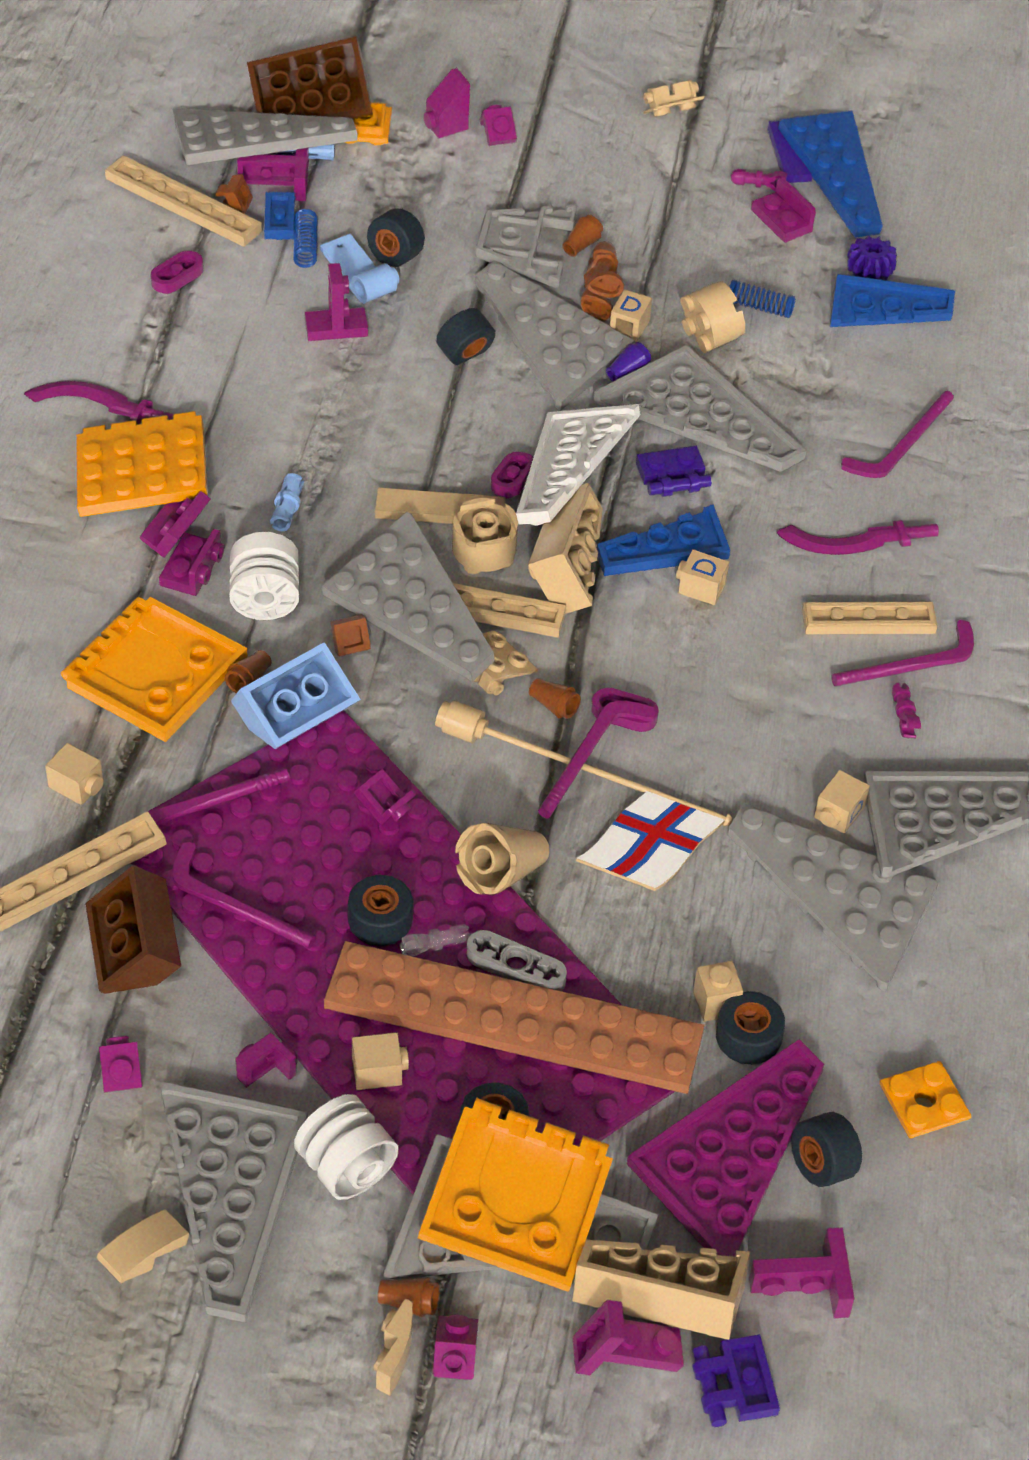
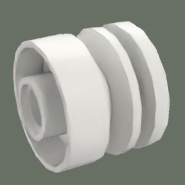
(264, 576)
(346, 1146)

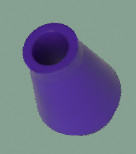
(629, 360)

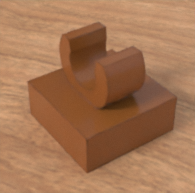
(236, 193)
(350, 635)

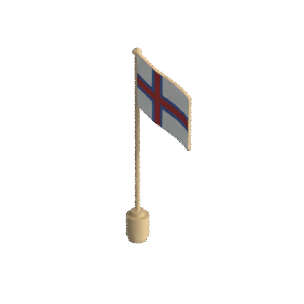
(647, 838)

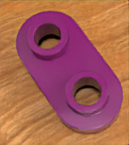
(176, 272)
(511, 474)
(607, 695)

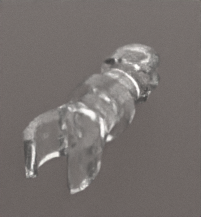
(419, 943)

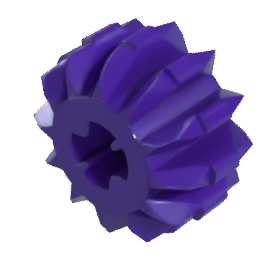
(872, 258)

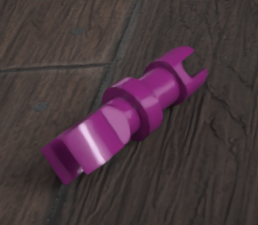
(740, 177)
(905, 710)

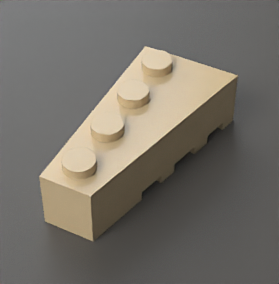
(566, 550)
(664, 1285)

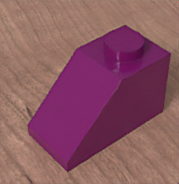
(449, 105)

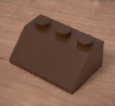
(132, 932)

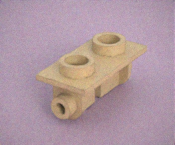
(661, 101)

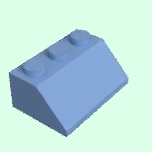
(295, 697)

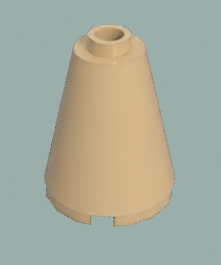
(498, 856)

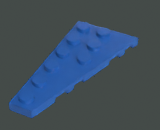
(836, 159)

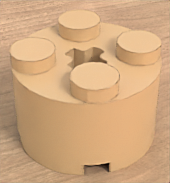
(712, 316)
(484, 535)

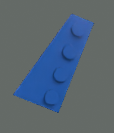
(879, 302)
(665, 544)

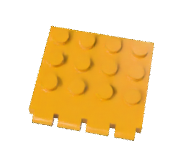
(140, 463)
(153, 666)
(517, 1194)

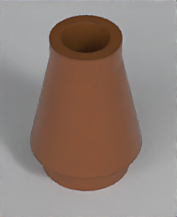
(585, 232)
(247, 670)
(557, 698)
(419, 1291)

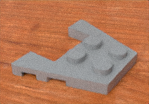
(513, 238)

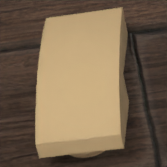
(138, 1246)
(397, 1344)

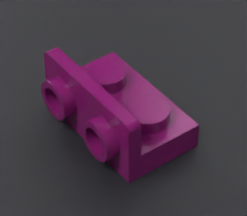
(785, 212)
(172, 523)
(192, 563)

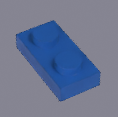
(279, 215)

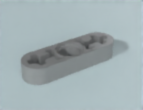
(487, 960)

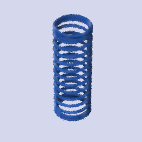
(298, 248)
(734, 286)

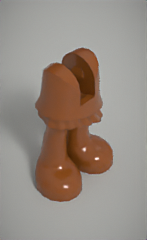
(601, 282)

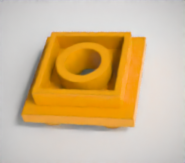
(374, 127)
(929, 1083)

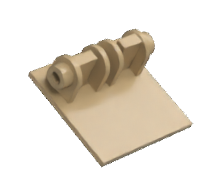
(507, 664)

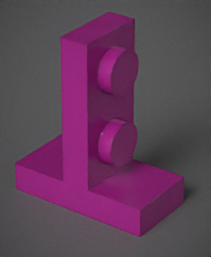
(277, 170)
(339, 319)
(809, 1274)
(628, 1342)

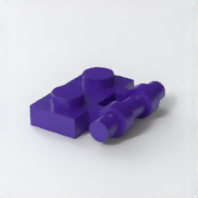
(673, 471)
(748, 1378)

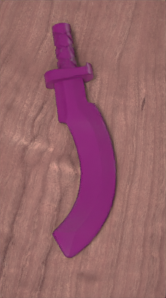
(112, 399)
(870, 540)

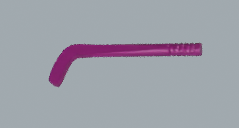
(889, 462)
(952, 656)
(603, 721)
(217, 797)
(195, 887)

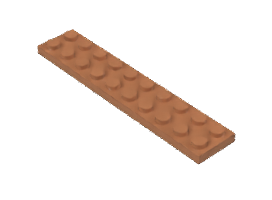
(515, 1017)

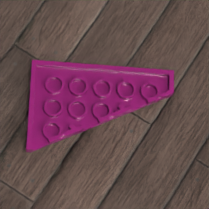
(726, 1152)

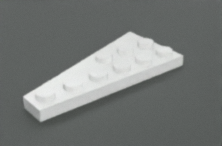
(567, 455)

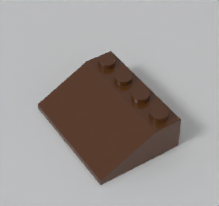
(313, 82)

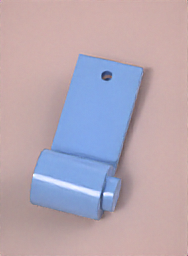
(364, 278)

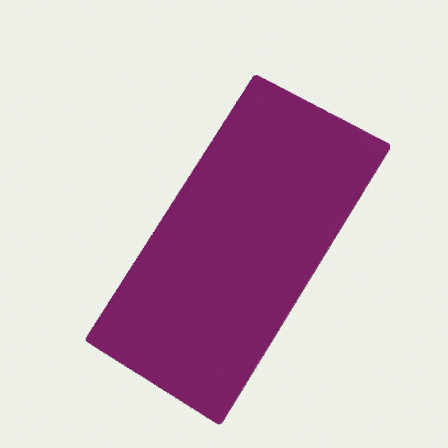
(298, 858)

